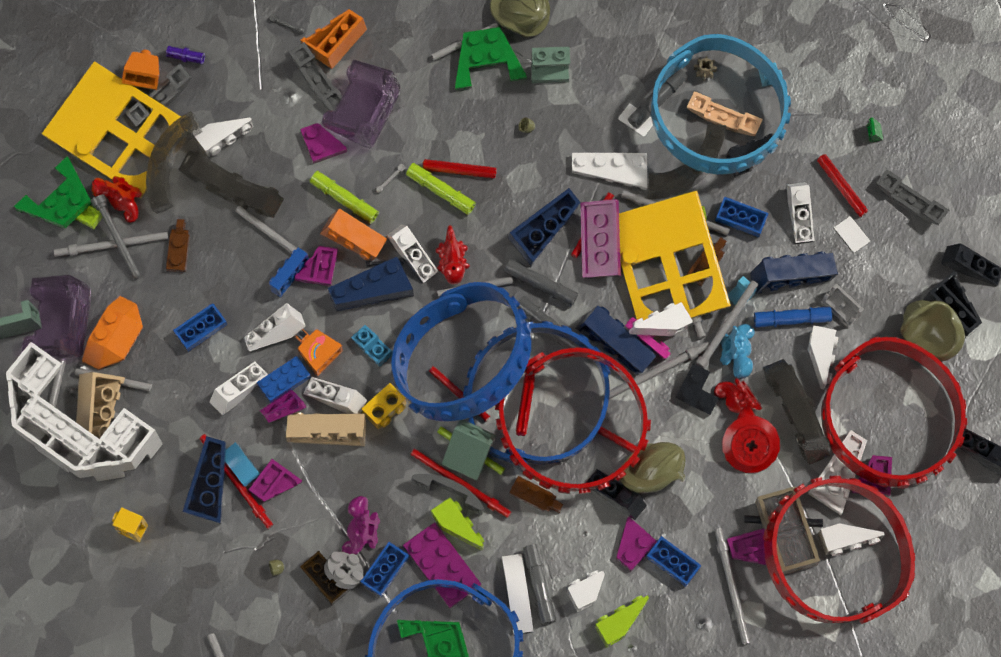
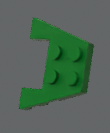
(485, 49)
(63, 203)
(440, 637)

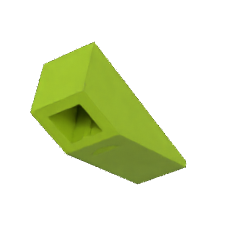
(453, 522)
(616, 626)

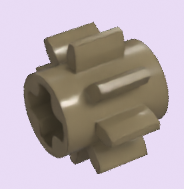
(705, 63)

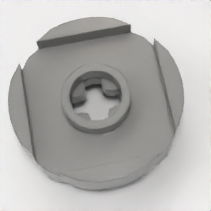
(348, 562)

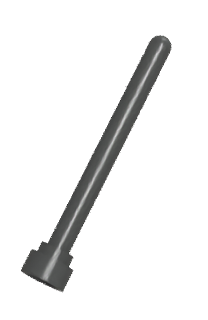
(100, 204)

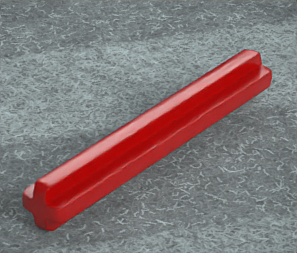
(459, 168)
(842, 185)
(525, 405)

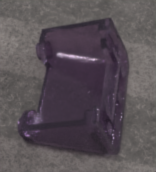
(364, 104)
(63, 315)

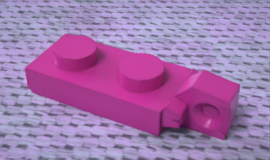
(660, 348)

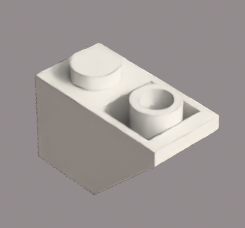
(585, 592)

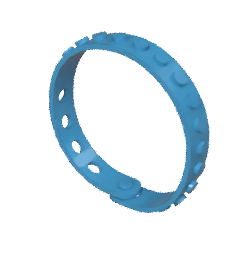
(744, 50)

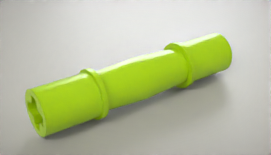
(440, 188)
(344, 197)

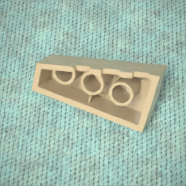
(326, 429)

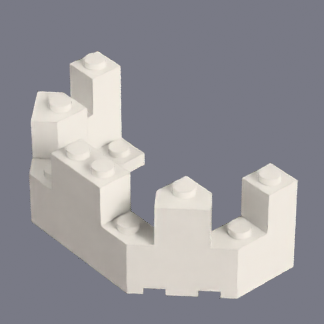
(64, 440)

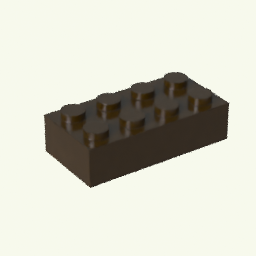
(314, 570)

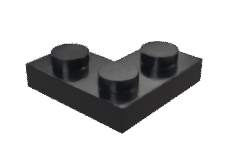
(692, 392)

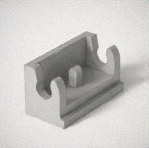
(842, 305)

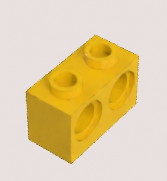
(380, 403)
(129, 524)

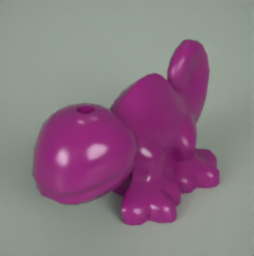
(362, 527)

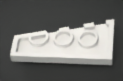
(616, 167)
(836, 496)

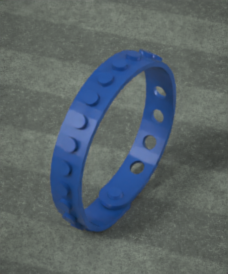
(449, 304)
(565, 332)
(478, 594)

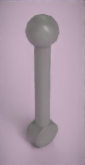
(401, 168)

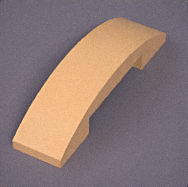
(720, 115)

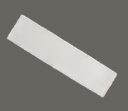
(518, 591)

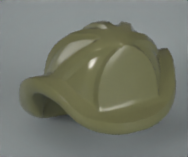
(521, 16)
(934, 328)
(656, 469)

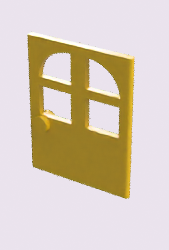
(94, 111)
(660, 232)

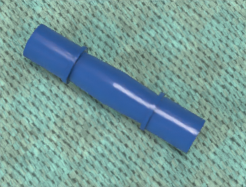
(792, 317)

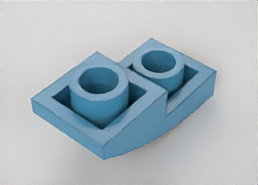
(372, 345)
(240, 464)

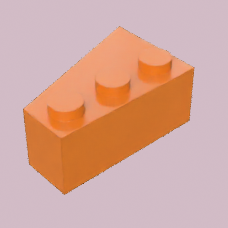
(336, 38)
(353, 235)

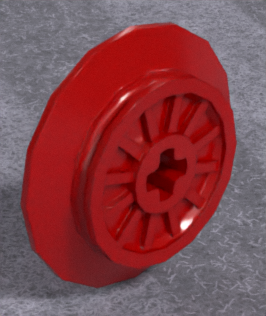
(742, 432)

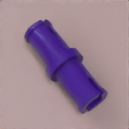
(185, 55)

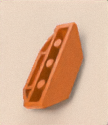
(113, 334)

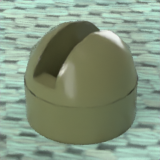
(526, 125)
(276, 567)

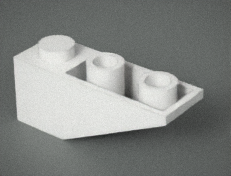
(220, 134)
(800, 211)
(412, 252)
(666, 323)
(276, 328)
(820, 349)
(237, 388)
(335, 396)
(842, 537)

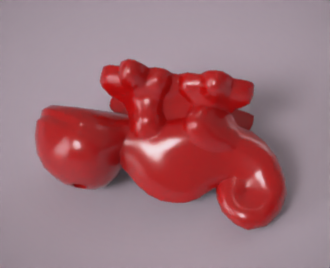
(119, 195)
(452, 261)
(738, 397)

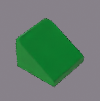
(874, 130)

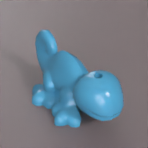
(738, 347)

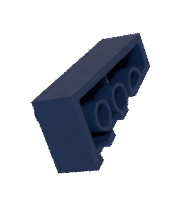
(542, 227)
(794, 271)
(372, 286)
(616, 339)
(207, 486)

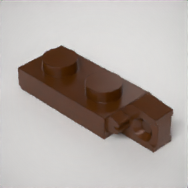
(178, 248)
(702, 262)
(535, 495)

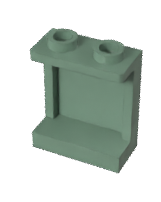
(550, 64)
(22, 322)
(468, 449)

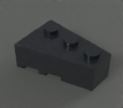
(954, 295)

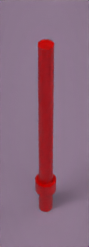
(492, 503)
(258, 510)

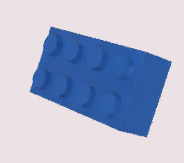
(741, 217)
(286, 275)
(200, 327)
(284, 379)
(673, 561)
(384, 569)

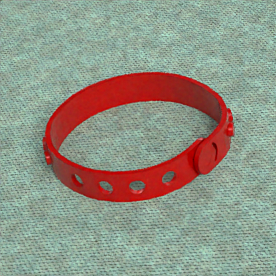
(538, 364)
(936, 367)
(897, 523)

